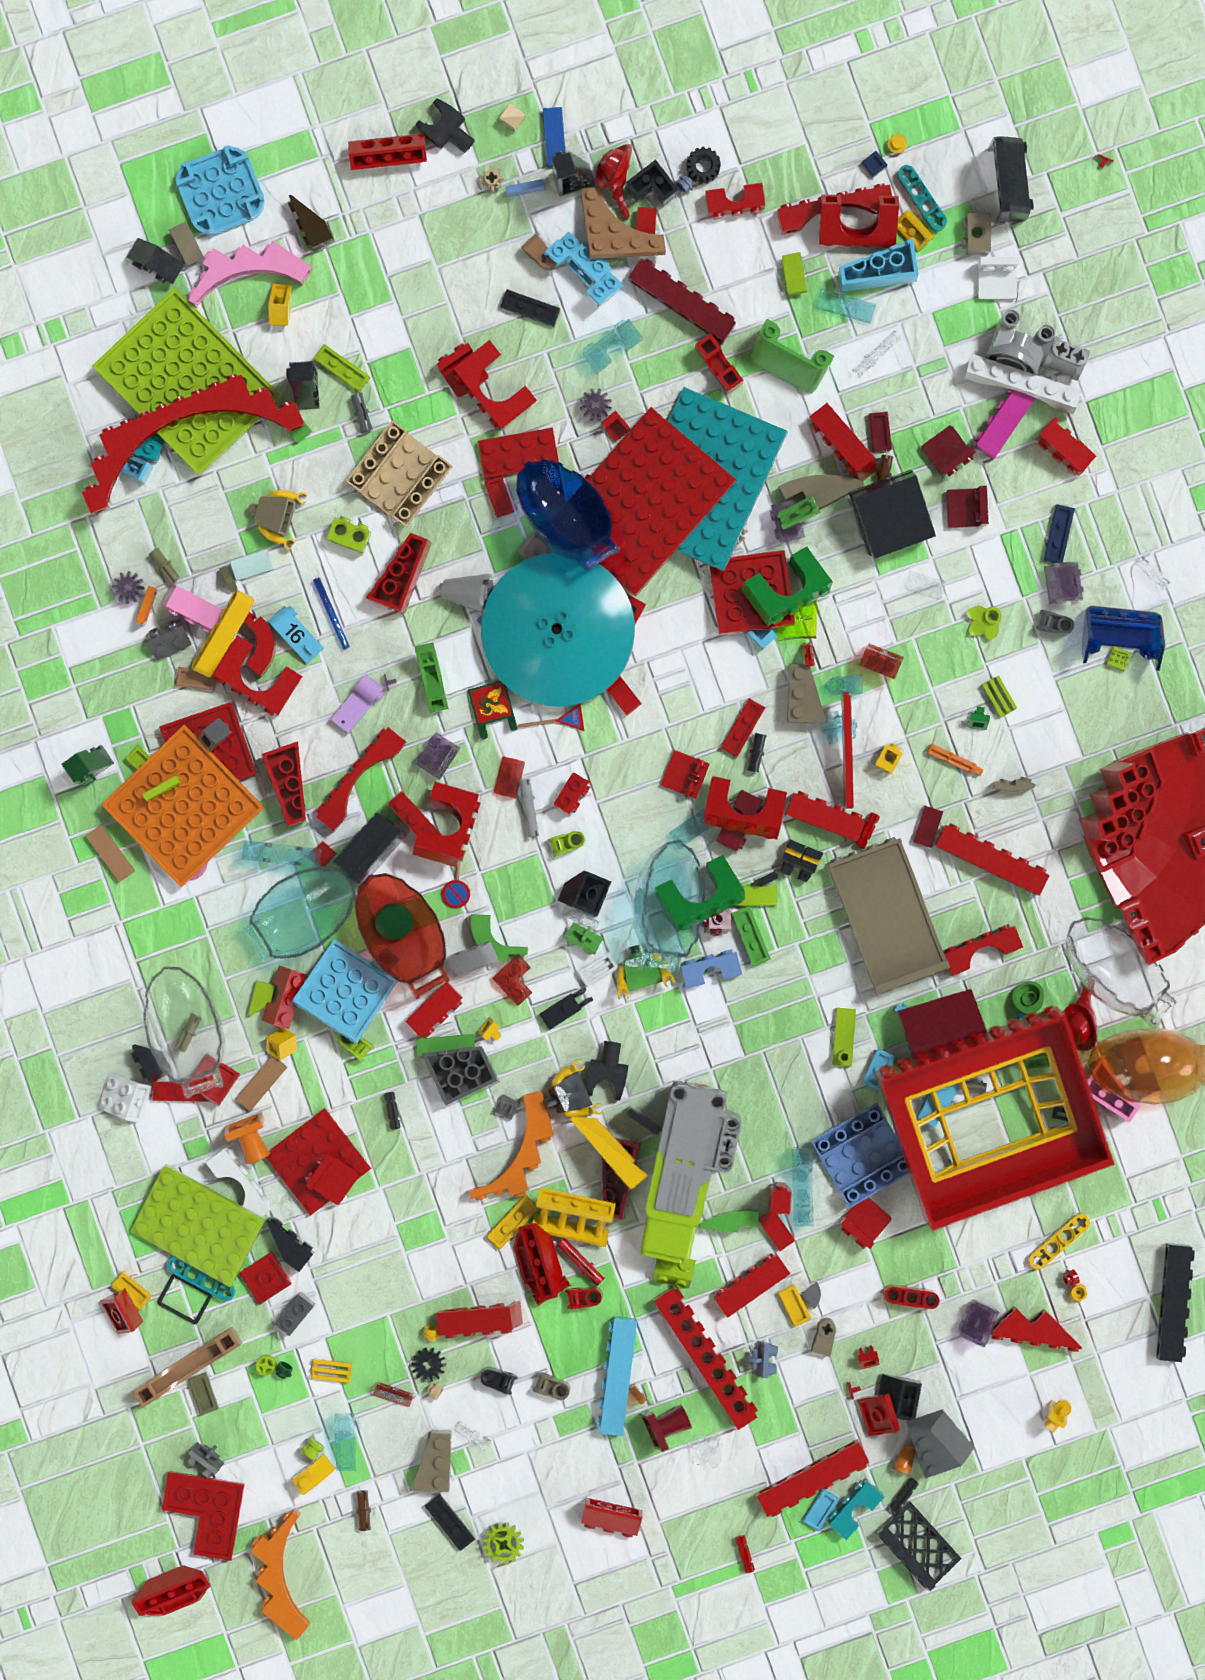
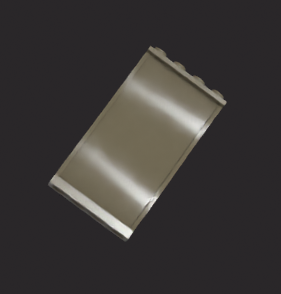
(888, 915)

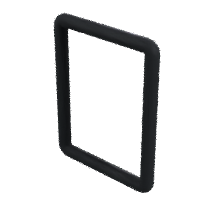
(177, 1312)

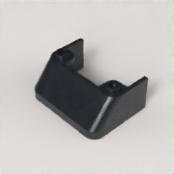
(1011, 178)

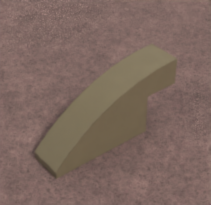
(824, 488)

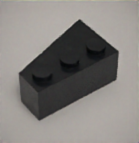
(304, 384)

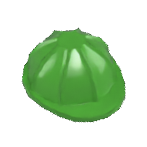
(1028, 997)

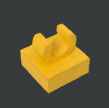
(489, 1029)

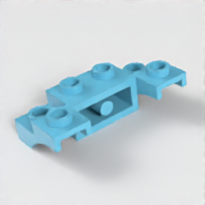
(592, 272)

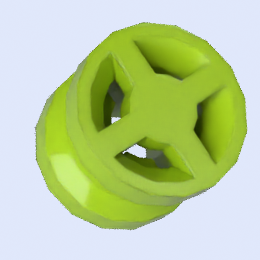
(263, 1366)
(312, 1448)

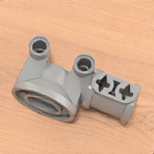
(1029, 353)

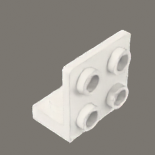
(997, 277)
(124, 1097)

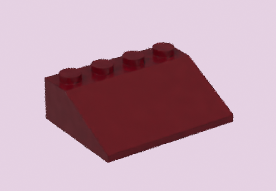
(941, 1021)

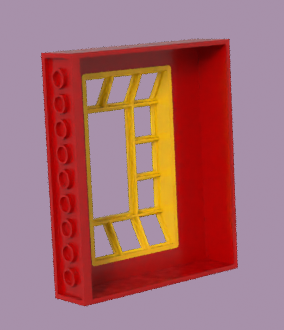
(1013, 1168)

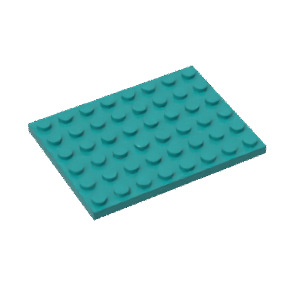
(745, 450)

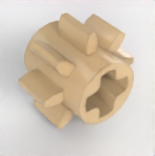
(497, 178)

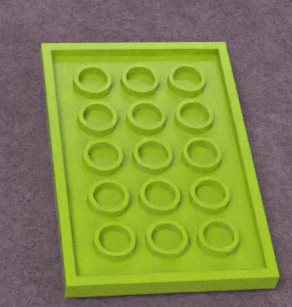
(198, 1225)

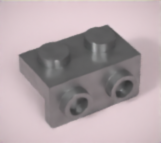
(168, 639)

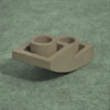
(186, 243)
(1019, 785)

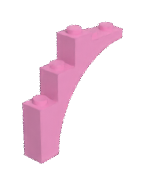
(246, 261)

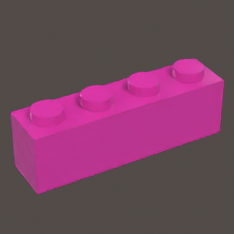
(1003, 423)

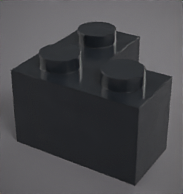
(652, 179)
(154, 260)

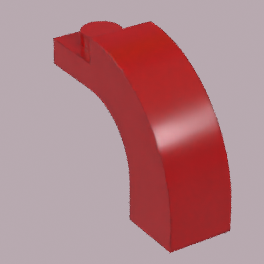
(266, 645)

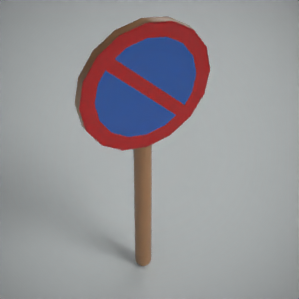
(456, 892)

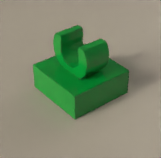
(978, 719)

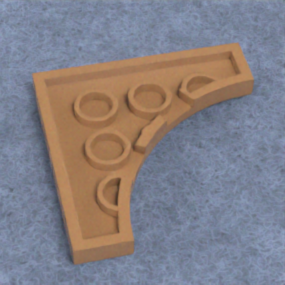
(609, 236)

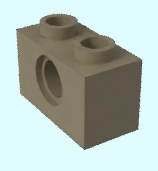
(978, 222)

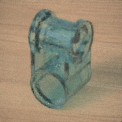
(849, 683)

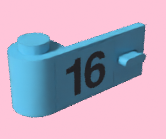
(295, 633)

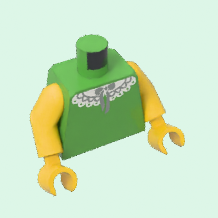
(634, 976)

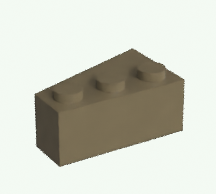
(803, 697)

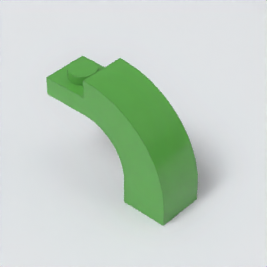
(431, 677)
(482, 933)

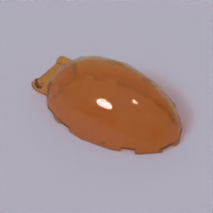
(1149, 1065)

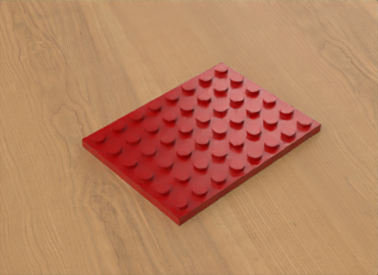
(656, 496)

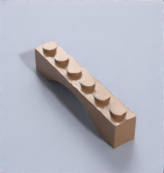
(187, 1367)

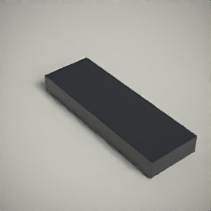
(530, 308)
(450, 1522)

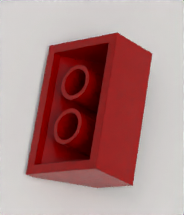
(611, 1517)

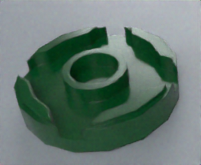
(394, 921)

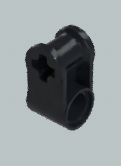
(499, 1380)

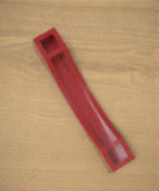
(795, 217)
(335, 810)

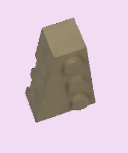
(435, 1464)

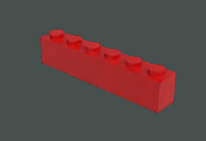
(992, 860)
(812, 1478)

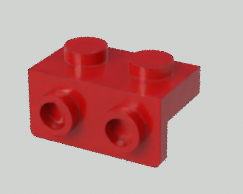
(571, 793)

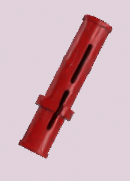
(564, 1245)

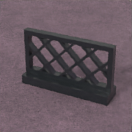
(907, 1558)

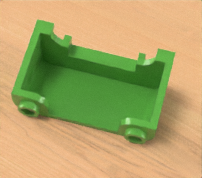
(786, 363)

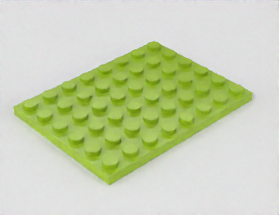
(169, 358)

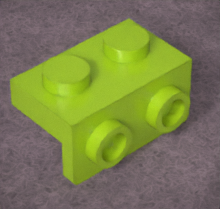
(674, 1273)

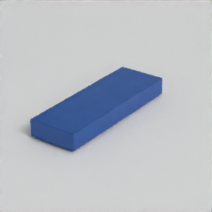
(553, 132)

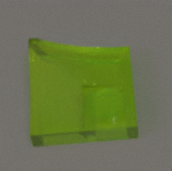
(805, 624)

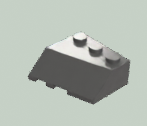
(460, 1072)
(938, 1443)

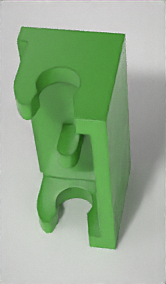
(798, 512)

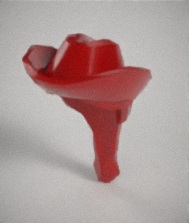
(612, 173)
(1082, 1021)

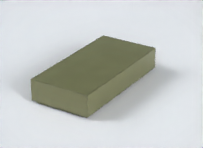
(203, 1393)

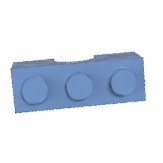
(694, 971)

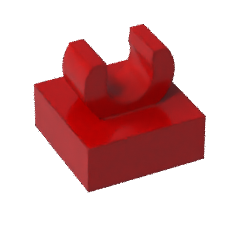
(869, 1359)

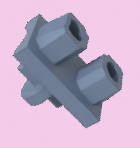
(760, 1359)

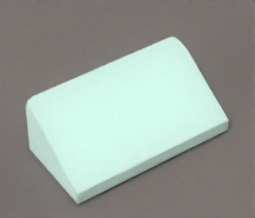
(251, 565)

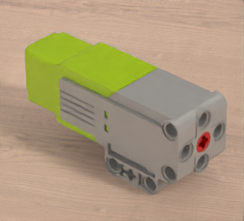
(685, 1167)

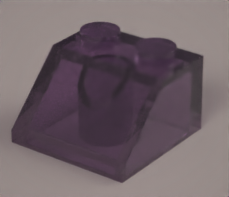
(978, 1322)

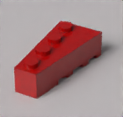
(843, 442)
(479, 1319)

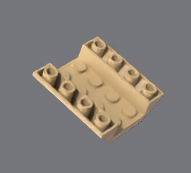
(398, 474)

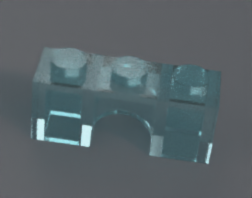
(623, 334)

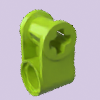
(565, 843)
(355, 1048)

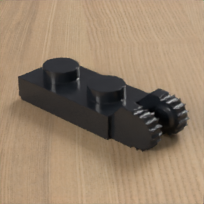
(564, 1009)

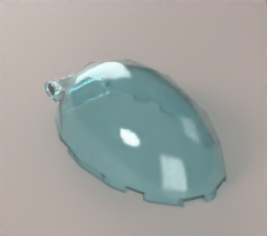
(301, 912)
(650, 921)

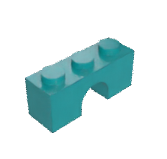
(864, 1494)

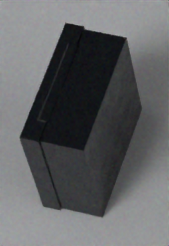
(892, 514)
(370, 848)

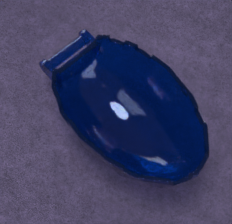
(565, 512)

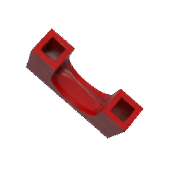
(880, 233)
(500, 411)
(230, 672)
(720, 814)
(448, 848)

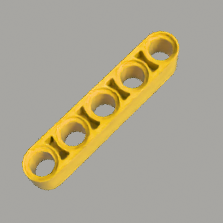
(222, 633)

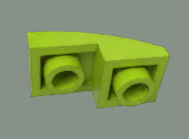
(794, 273)

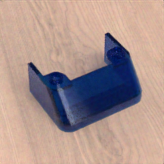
(1123, 629)

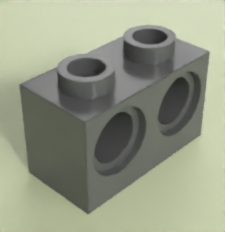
(295, 1314)

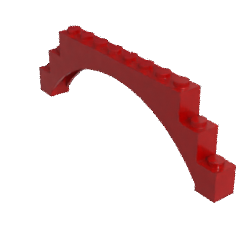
(130, 435)

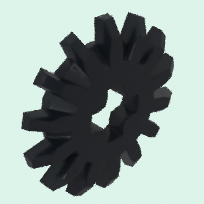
(422, 1368)

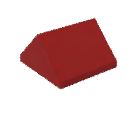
(122, 1312)

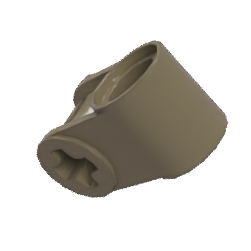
(823, 1340)
(550, 1386)

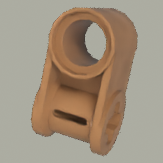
(535, 250)

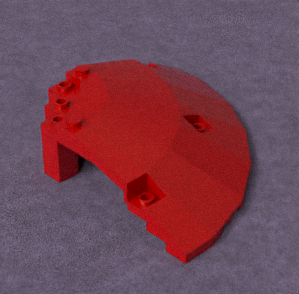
(1150, 843)

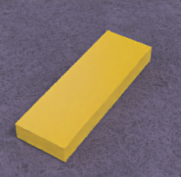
(509, 1224)

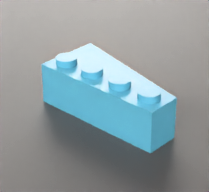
(881, 269)

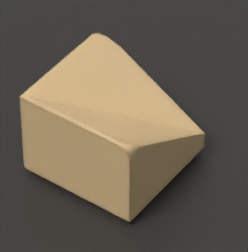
(512, 117)

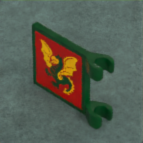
(490, 705)

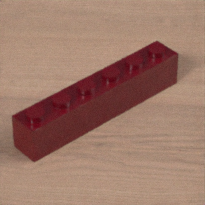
(681, 300)

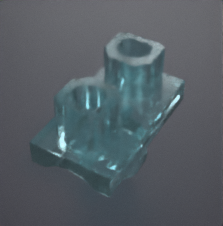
(830, 731)

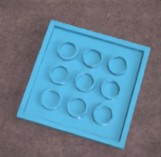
(345, 991)

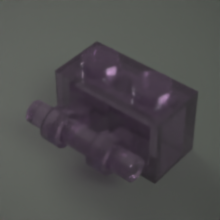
(1063, 582)

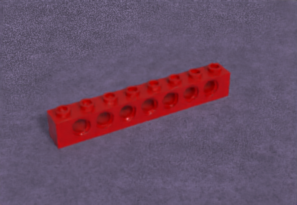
(739, 1417)

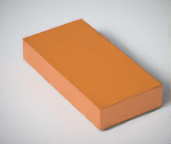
(146, 605)

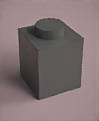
(214, 734)

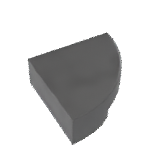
(813, 1295)

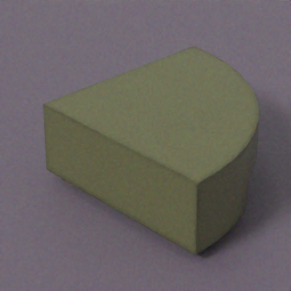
(228, 579)

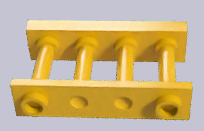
(575, 1205)

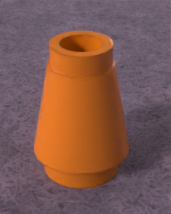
(905, 1460)

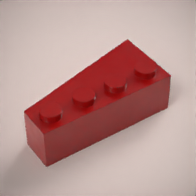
(401, 575)
(286, 779)

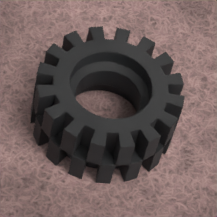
(703, 176)

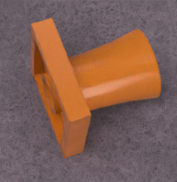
(248, 1136)

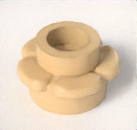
(434, 1391)

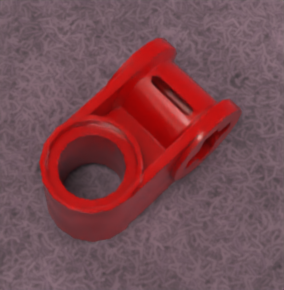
(582, 1297)

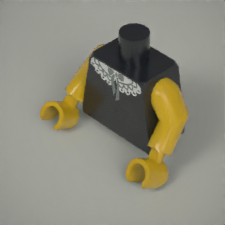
(569, 1094)

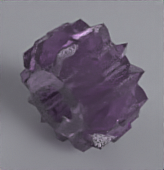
(595, 411)
(128, 594)

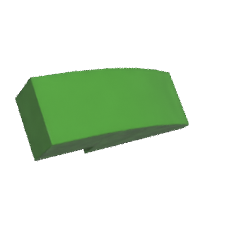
(730, 1220)

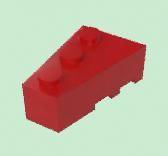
(1065, 447)

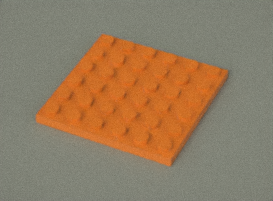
(190, 820)

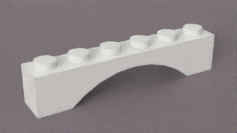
(997, 374)

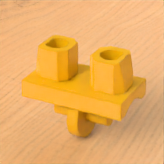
(1058, 1414)

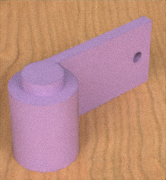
(358, 703)

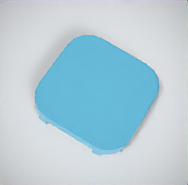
(220, 191)

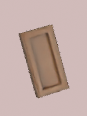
(191, 679)

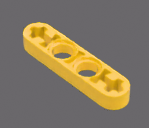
(1056, 1238)

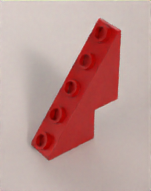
(1040, 1330)

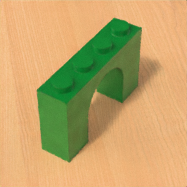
(773, 606)
(686, 913)

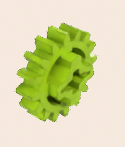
(496, 1538)

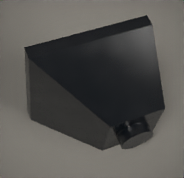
(585, 892)

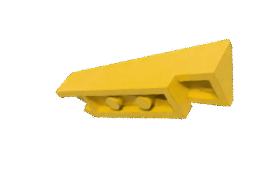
(610, 1150)

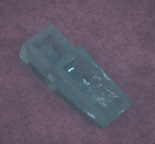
(345, 1441)

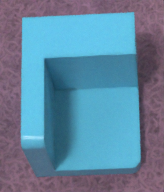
(762, 637)

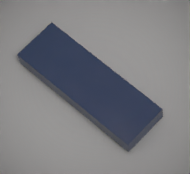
(1058, 534)

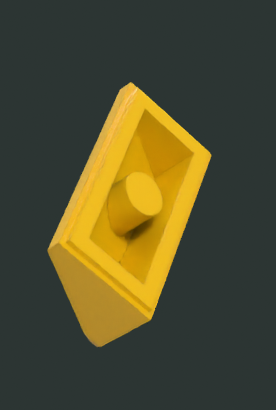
(913, 228)

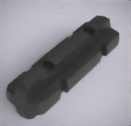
(392, 1110)
(904, 1495)

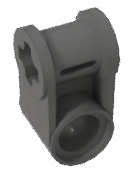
(1053, 623)

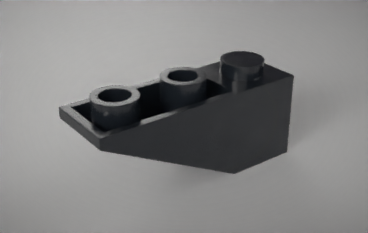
(291, 1249)

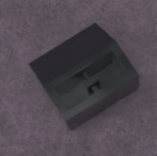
(903, 1395)

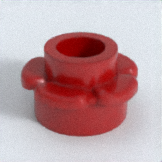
(1071, 1278)

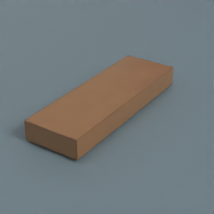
(110, 853)
(261, 1083)

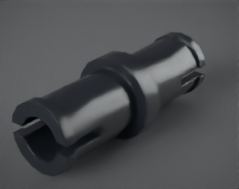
(756, 752)

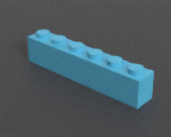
(618, 1375)

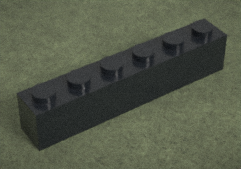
(1174, 1302)

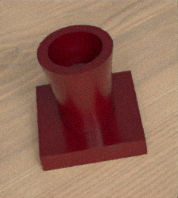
(665, 1425)

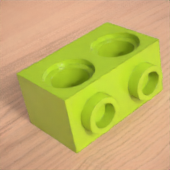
(347, 539)

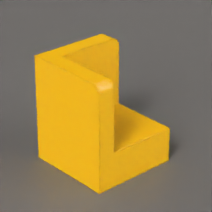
(281, 1043)

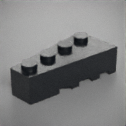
(571, 173)

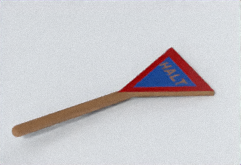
(571, 718)

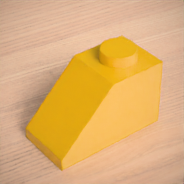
(280, 304)
(313, 1474)

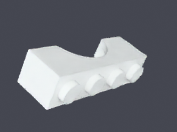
(226, 1166)

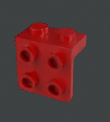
(447, 363)
(332, 1178)
(865, 1222)

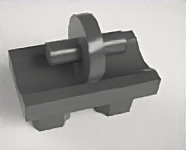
(205, 1457)

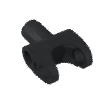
(447, 128)
(608, 1069)

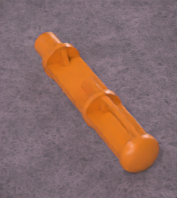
(954, 759)

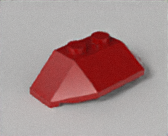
(538, 1261)
(171, 1591)

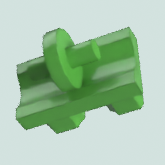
(583, 938)

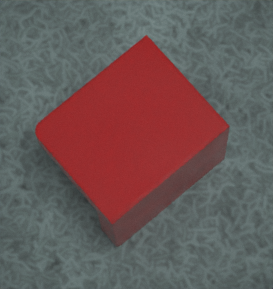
(615, 426)

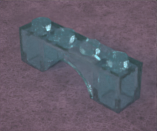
(281, 854)
(802, 1186)

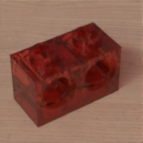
(881, 661)

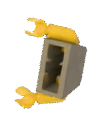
(275, 514)

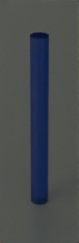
(331, 613)

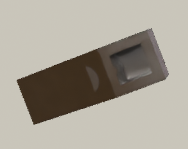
(314, 226)

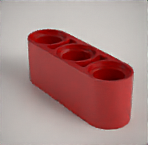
(919, 1301)

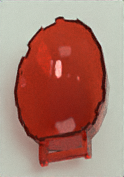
(419, 952)

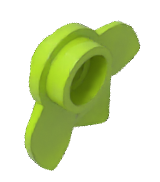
(982, 624)

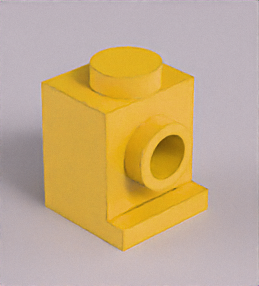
(888, 766)

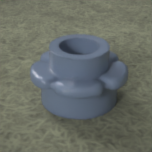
(684, 184)

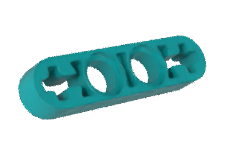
(919, 199)
(199, 1281)

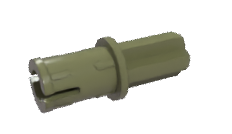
(164, 565)
(188, 1032)

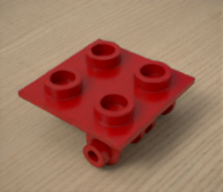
(685, 774)

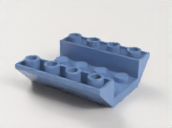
(861, 1155)

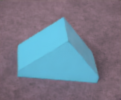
(137, 469)

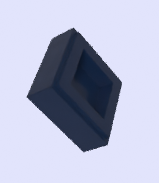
(874, 164)

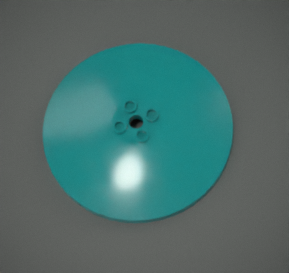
(564, 666)

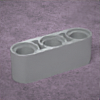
(471, 958)

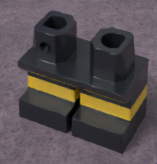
(807, 864)

